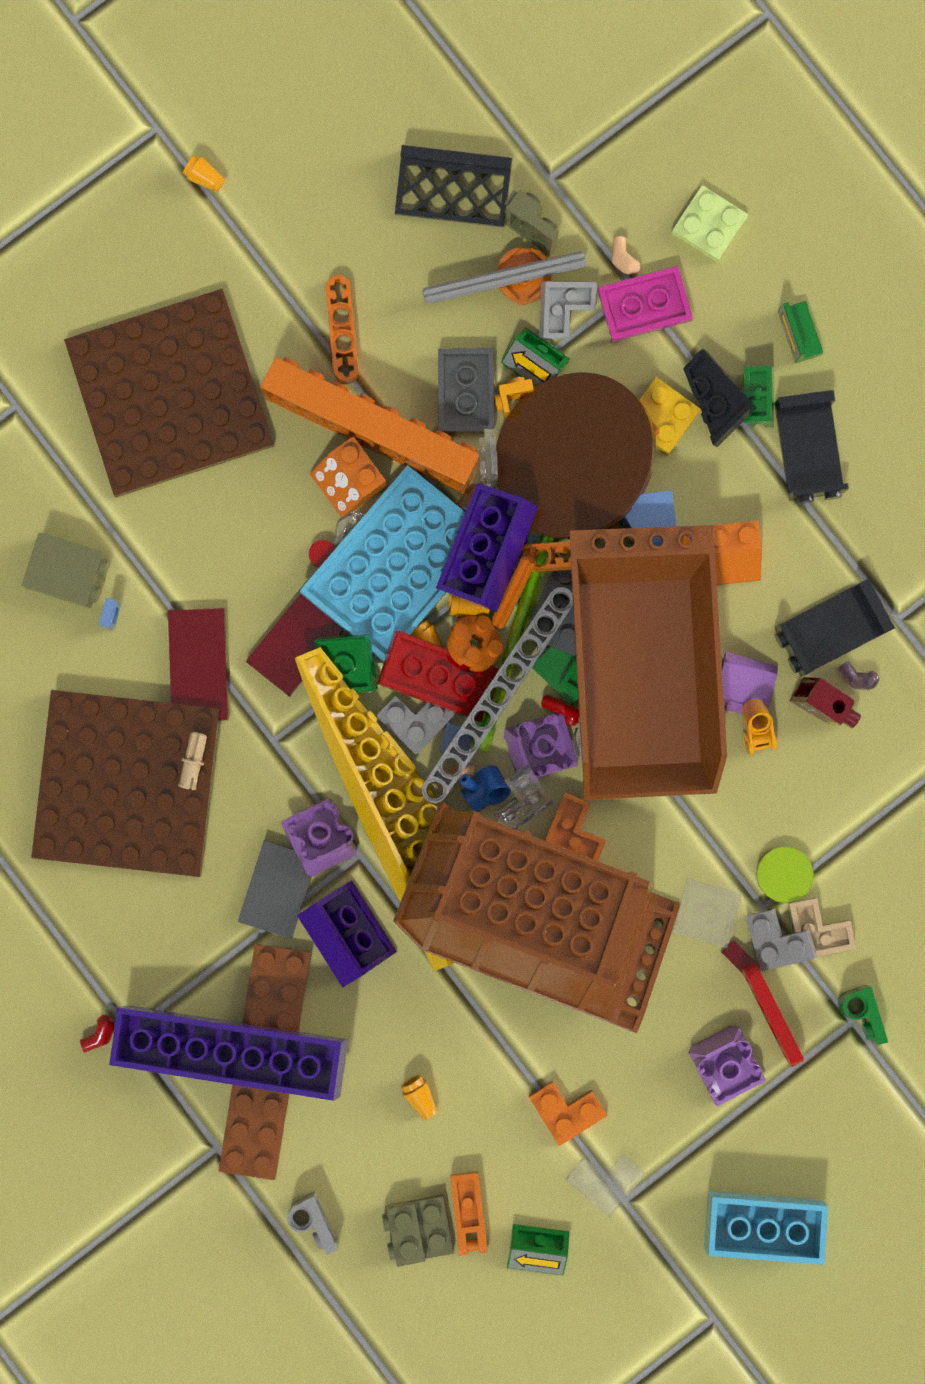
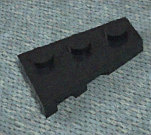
(719, 397)

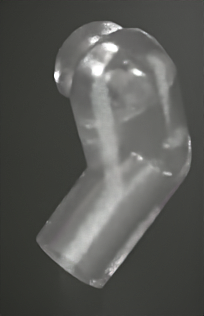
(345, 525)

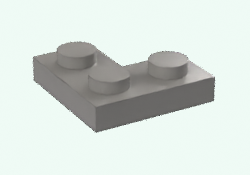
(558, 300)
(414, 729)
(772, 947)

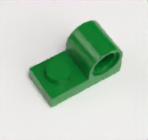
(868, 1010)

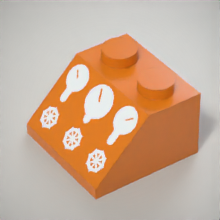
(348, 477)

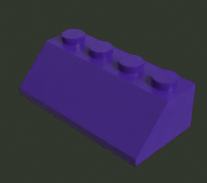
(487, 547)

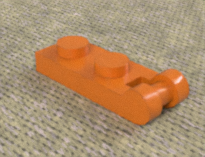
(468, 1212)

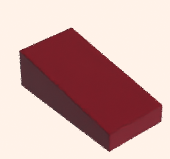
(737, 956)

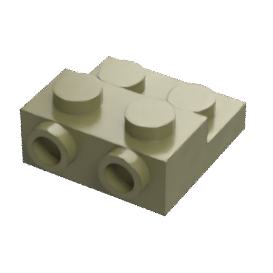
(524, 218)
(418, 1230)

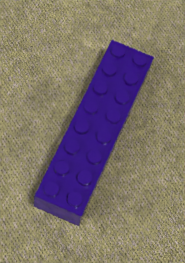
(229, 1052)

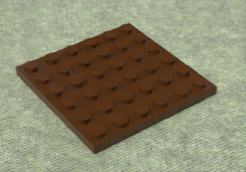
(168, 393)
(114, 784)

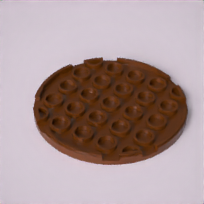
(577, 452)

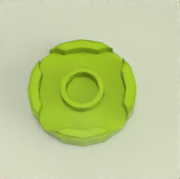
(784, 874)

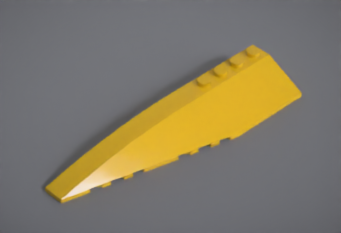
(374, 772)

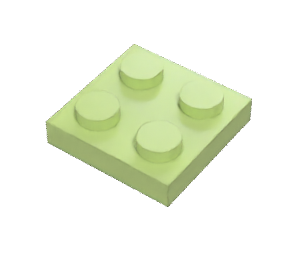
(709, 223)

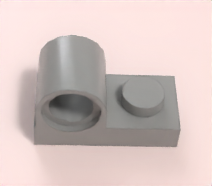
(324, 1234)

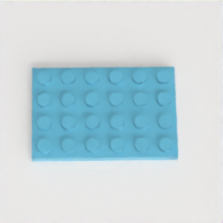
(389, 563)

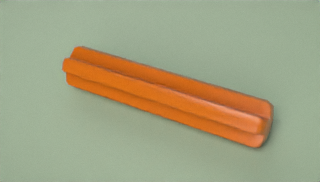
(513, 591)

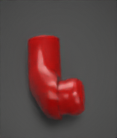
(561, 707)
(101, 1036)

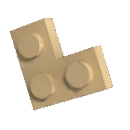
(826, 938)

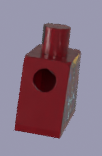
(825, 702)

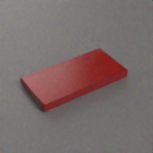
(432, 675)

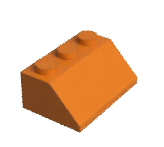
(736, 552)

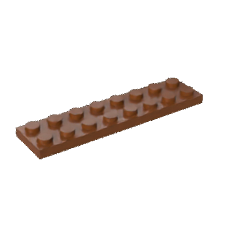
(258, 1115)

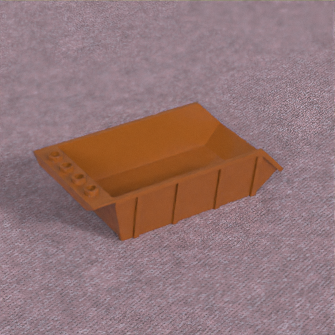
(648, 662)
(536, 916)

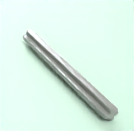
(504, 277)

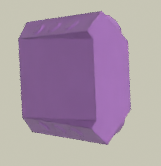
(746, 680)
(541, 745)
(319, 837)
(726, 1064)

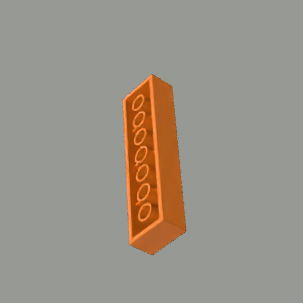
(371, 425)

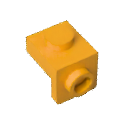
(514, 390)

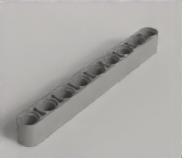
(501, 681)

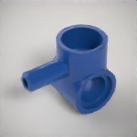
(485, 789)

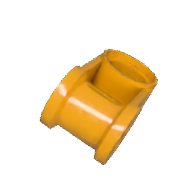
(758, 731)

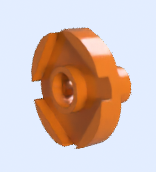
(524, 291)
(484, 633)

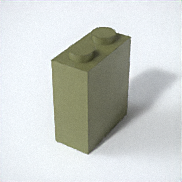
(66, 570)

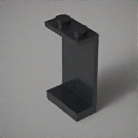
(809, 446)
(833, 628)

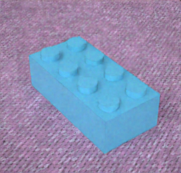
(766, 1227)

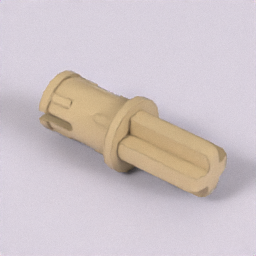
(192, 761)

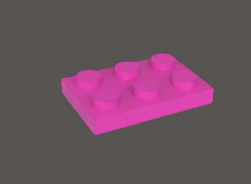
(644, 304)

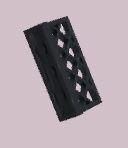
(453, 161)

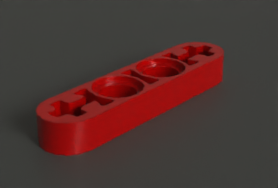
(772, 1014)

